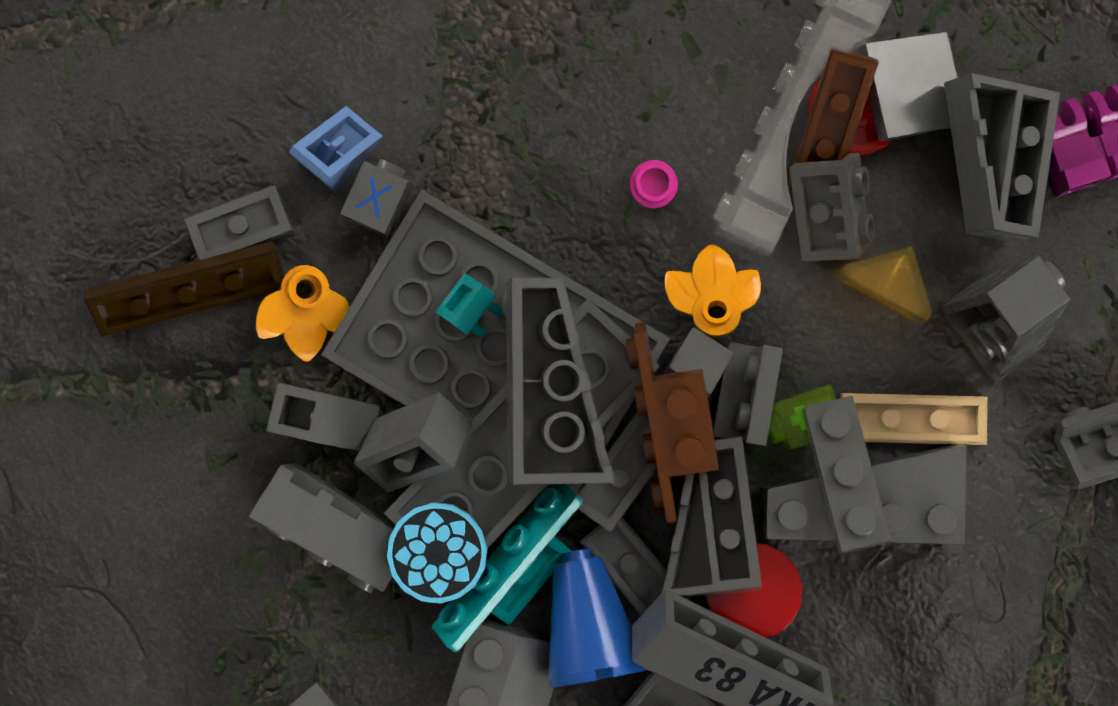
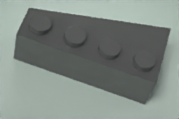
(918, 494)

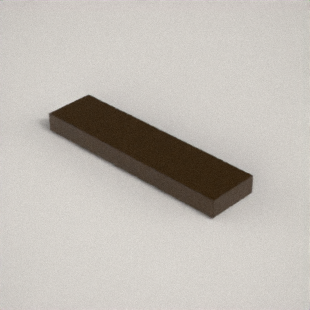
(185, 288)

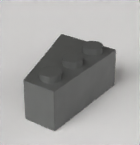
(715, 530)

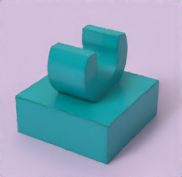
(467, 304)

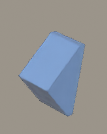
(336, 148)

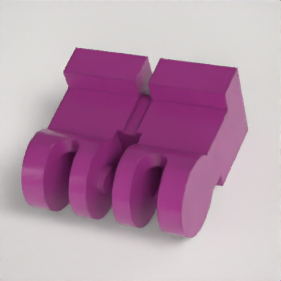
(1077, 158)

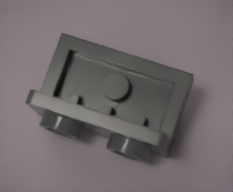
(1089, 444)

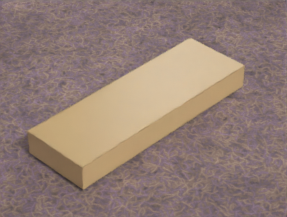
(922, 418)

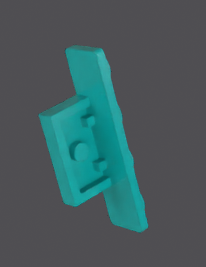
(513, 569)

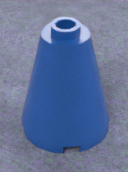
(587, 623)

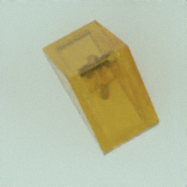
(891, 281)

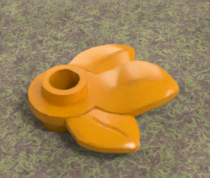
(713, 284)
(299, 319)

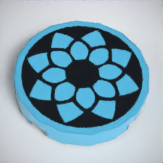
(437, 552)

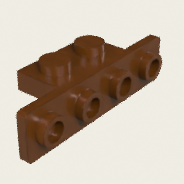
(678, 421)

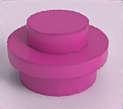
(653, 184)

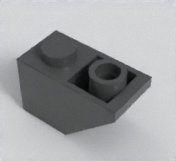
(320, 417)

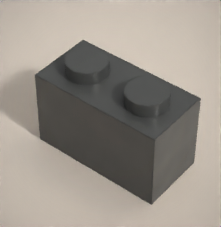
(413, 442)

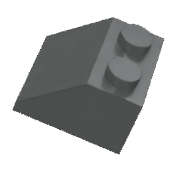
(503, 668)

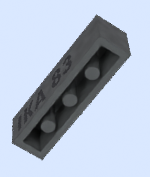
(724, 658)

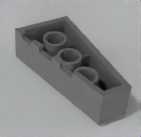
(1008, 315)
(549, 395)

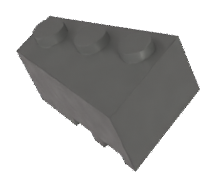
(1001, 153)
(327, 524)

